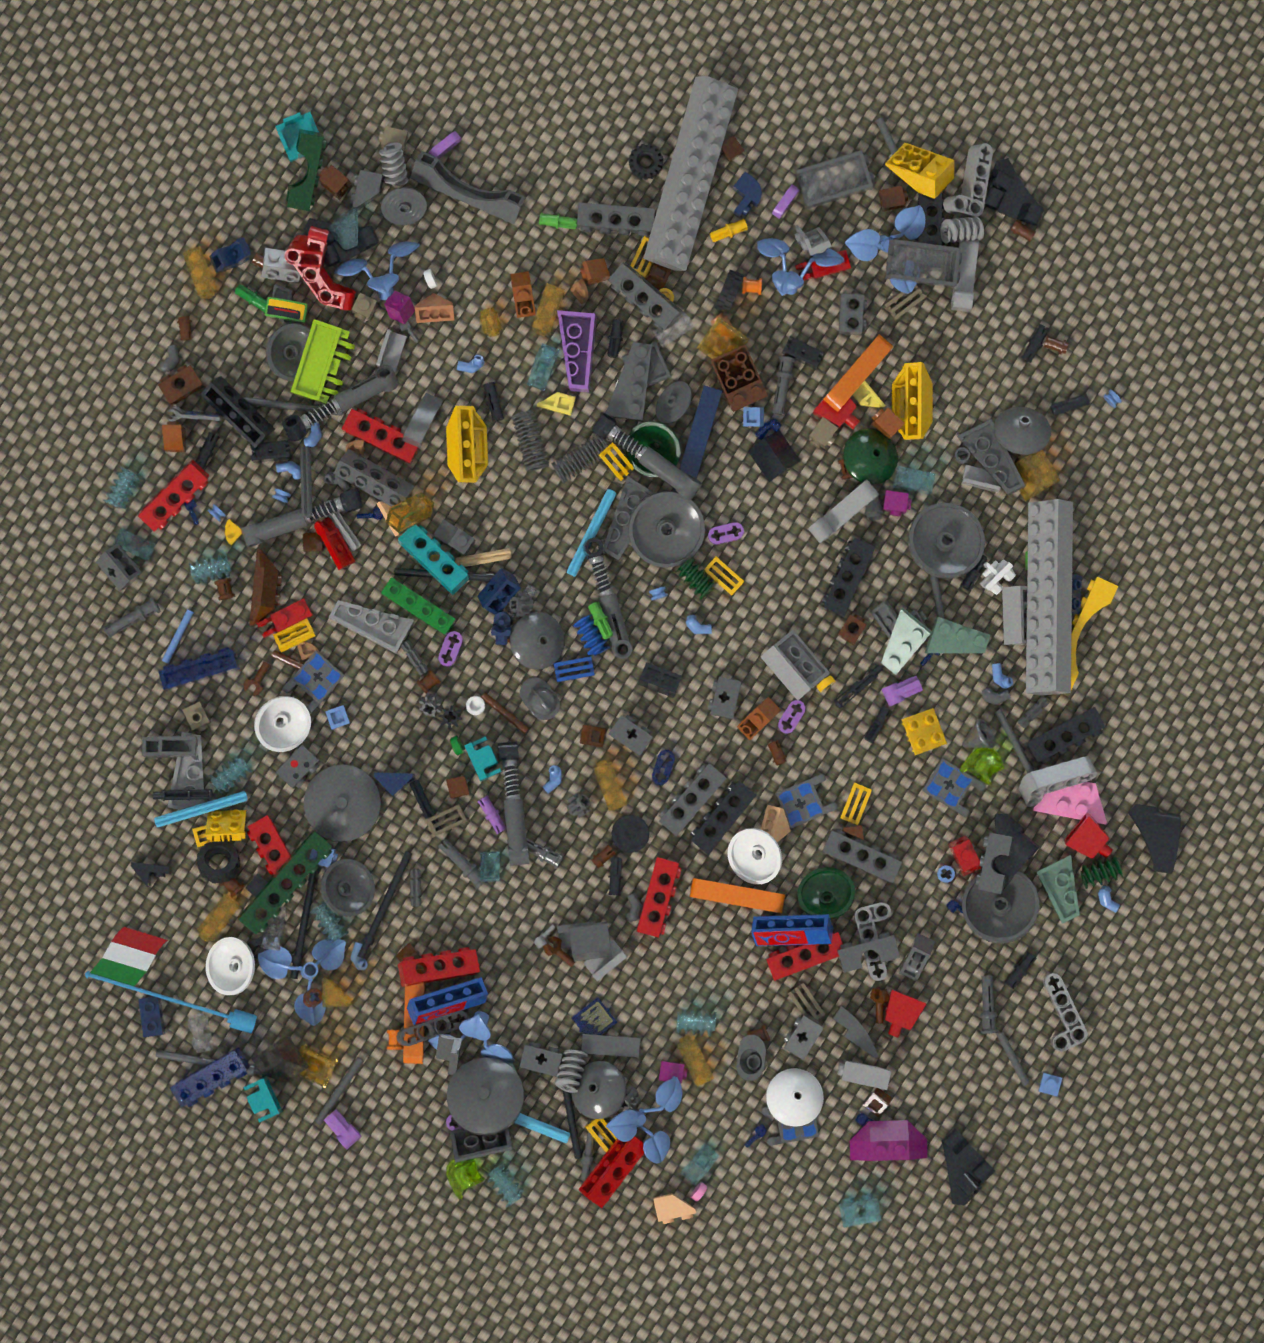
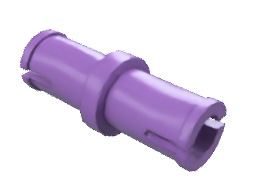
(492, 814)

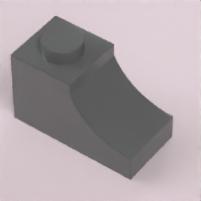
(454, 537)
(917, 957)

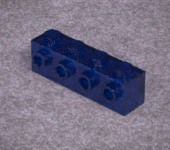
(198, 670)
(210, 1077)

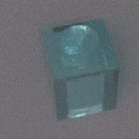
(543, 367)

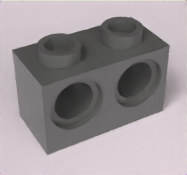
(847, 314)

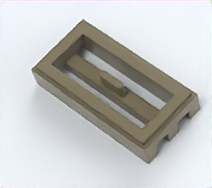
(892, 310)
(431, 827)
(797, 990)

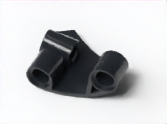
(1010, 196)
(334, 252)
(1160, 834)
(1022, 848)
(965, 1168)

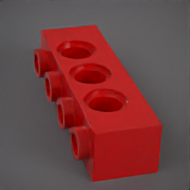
(352, 427)
(191, 472)
(266, 825)
(645, 925)
(779, 971)
(410, 976)
(612, 1170)

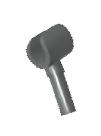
(407, 327)

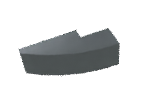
(422, 420)
(169, 746)
(855, 1031)

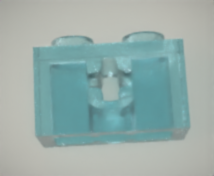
(914, 480)
(869, 1215)

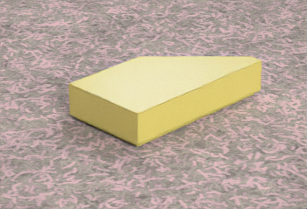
(867, 397)
(558, 403)

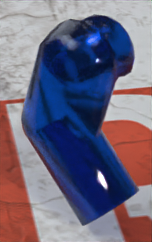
(771, 424)

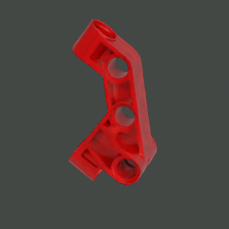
(309, 253)

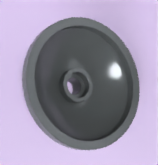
(286, 337)
(1022, 430)
(526, 640)
(357, 885)
(609, 1090)

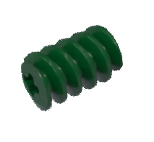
(696, 578)
(1101, 871)

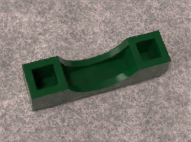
(301, 193)

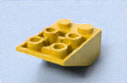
(922, 169)

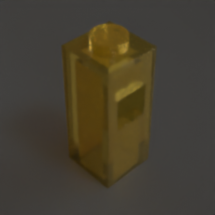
(200, 273)
(547, 310)
(409, 512)
(609, 785)
(218, 918)
(694, 1060)

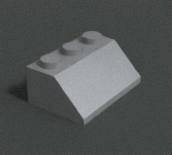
(1015, 615)
(795, 665)

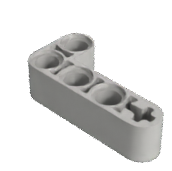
(978, 159)
(963, 293)
(843, 511)
(1054, 778)
(869, 924)
(1061, 1010)

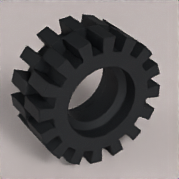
(645, 150)

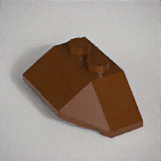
(264, 589)

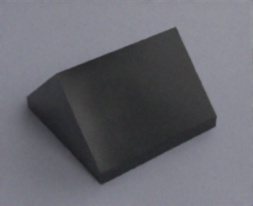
(774, 456)

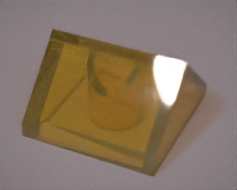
(333, 995)
(320, 1065)

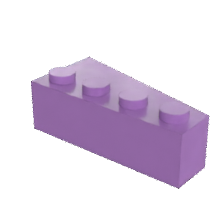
(578, 340)

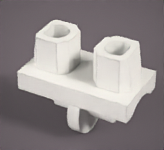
(994, 573)

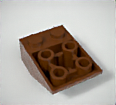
(738, 378)

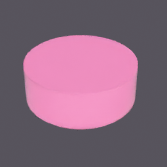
(699, 1191)

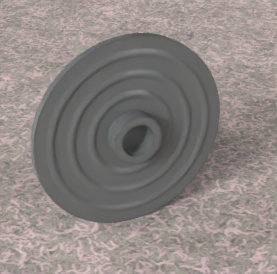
(403, 206)
(674, 402)

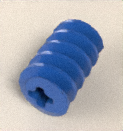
(591, 636)

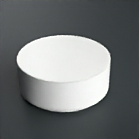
(430, 278)
(475, 705)

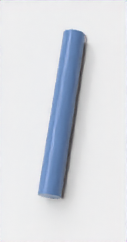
(178, 635)

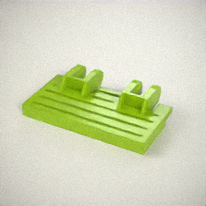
(318, 361)

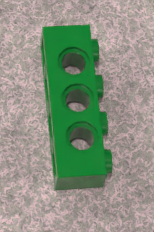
(418, 606)

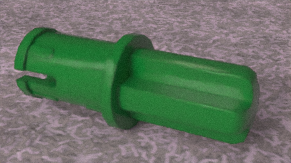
(252, 297)

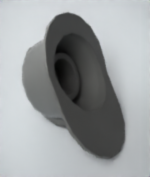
(539, 698)
(751, 1058)

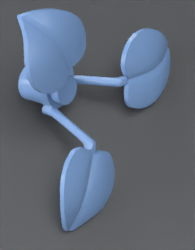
(867, 242)
(790, 281)
(385, 283)
(277, 963)
(477, 1028)
(625, 1124)

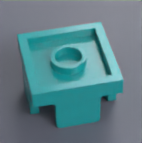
(289, 131)
(482, 759)
(263, 1099)

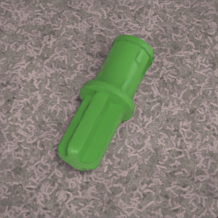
(558, 221)
(600, 620)

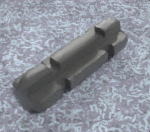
(414, 657)
(1033, 712)
(415, 887)

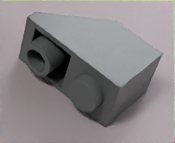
(368, 188)

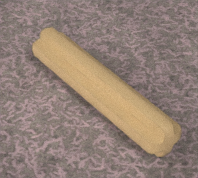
(482, 558)

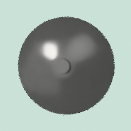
(666, 529)
(946, 540)
(342, 803)
(1002, 916)
(485, 1096)

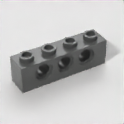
(626, 213)
(670, 311)
(373, 479)
(705, 772)
(892, 862)

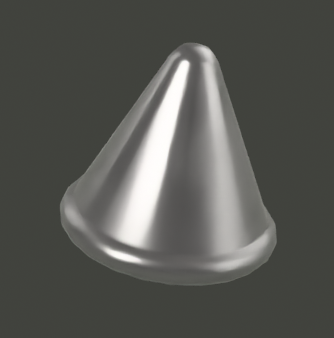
(979, 736)

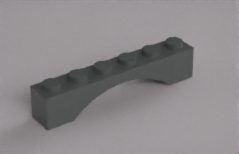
(432, 173)

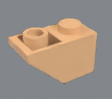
(671, 1207)

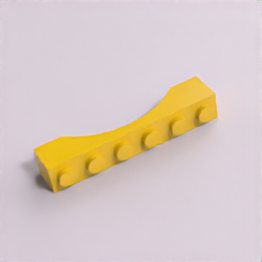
(1100, 595)

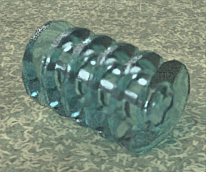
(122, 488)
(210, 569)
(229, 774)
(329, 922)
(696, 1022)
(505, 1185)

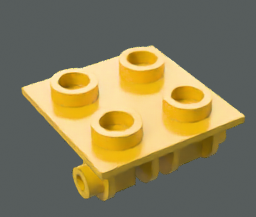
(924, 731)
(226, 823)

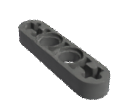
(432, 1029)

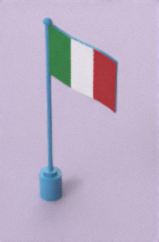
(129, 960)

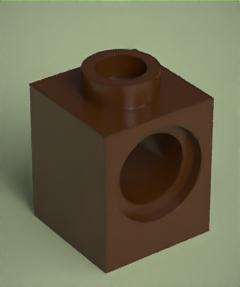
(893, 198)
(850, 637)

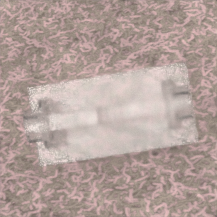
(679, 328)
(197, 1025)

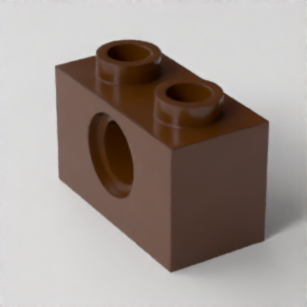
(334, 181)
(175, 395)

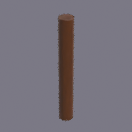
(286, 659)
(504, 712)

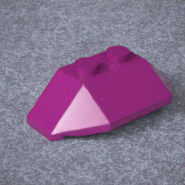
(888, 1142)

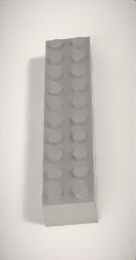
(690, 173)
(1049, 597)

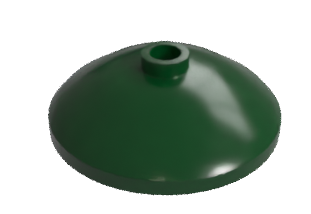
(655, 432)
(862, 462)
(823, 885)

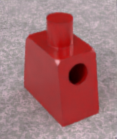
(838, 418)
(1088, 838)
(965, 855)
(902, 1012)

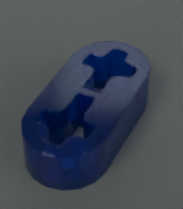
(658, 766)

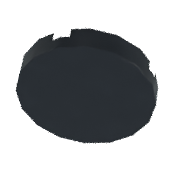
(630, 833)

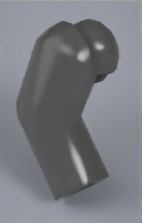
(172, 361)
(330, 478)
(994, 698)
(636, 908)

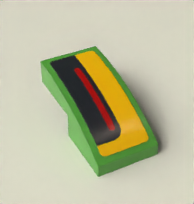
(286, 309)

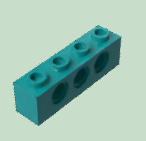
(452, 581)

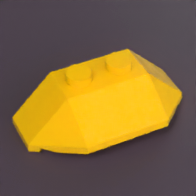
(913, 400)
(466, 444)

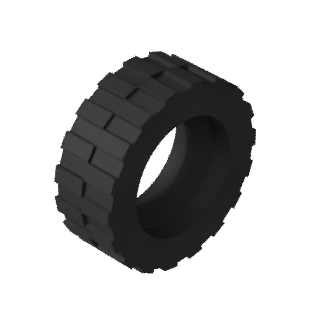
(729, 291)
(218, 875)

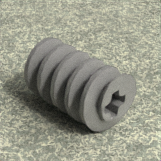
(393, 164)
(961, 229)
(570, 1069)

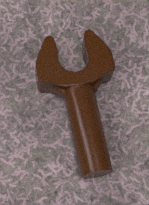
(257, 679)
(549, 950)
(880, 997)

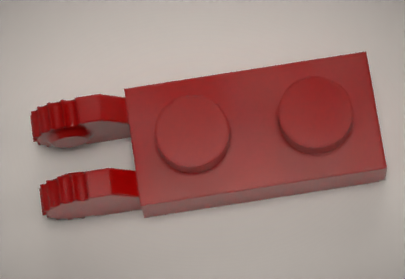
(821, 271)
(334, 543)
(286, 617)

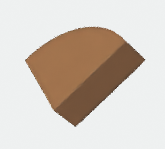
(580, 291)
(356, 446)
(306, 650)

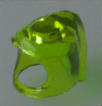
(983, 764)
(463, 1176)

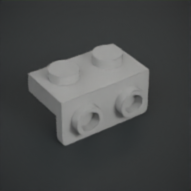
(812, 241)
(277, 267)

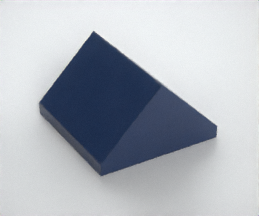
(394, 782)

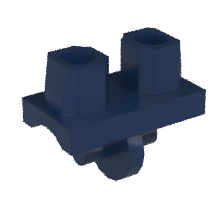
(502, 627)

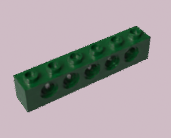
(258, 924)

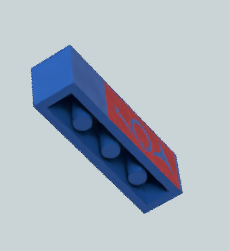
(792, 930)
(447, 1001)

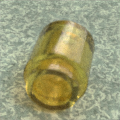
(490, 322)

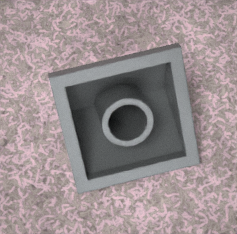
(590, 941)

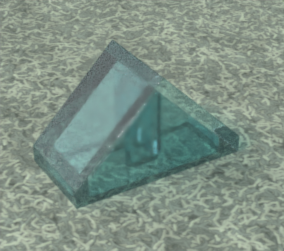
(699, 1164)

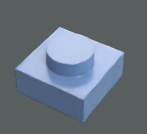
(753, 416)
(337, 717)
(1050, 1084)

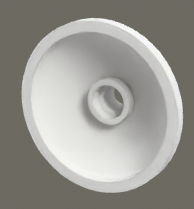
(288, 732)
(748, 862)
(223, 963)
(785, 1106)

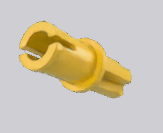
(729, 230)

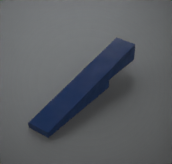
(700, 431)

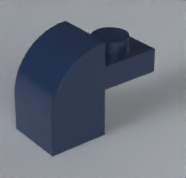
(750, 191)
(230, 256)

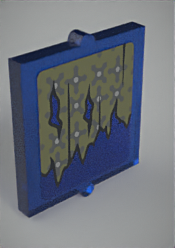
(594, 1018)

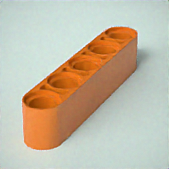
(858, 373)
(737, 895)
(415, 1053)

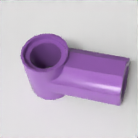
(899, 691)
(345, 1132)

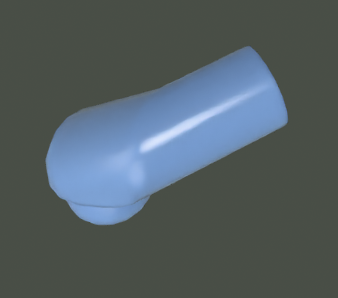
(473, 366)
(314, 437)
(291, 467)
(696, 627)
(999, 678)
(555, 778)
(1105, 899)
(359, 963)

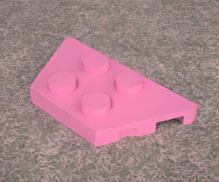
(1073, 802)

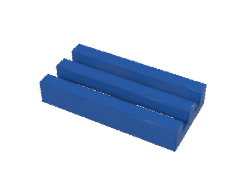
(558, 672)

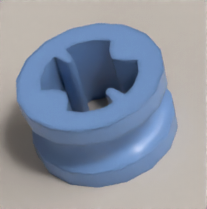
(1112, 398)
(281, 495)
(216, 512)
(658, 593)
(945, 880)

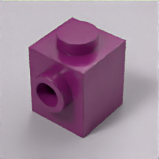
(399, 307)
(896, 502)
(670, 1069)

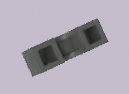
(989, 879)
(851, 955)

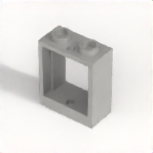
(864, 1074)

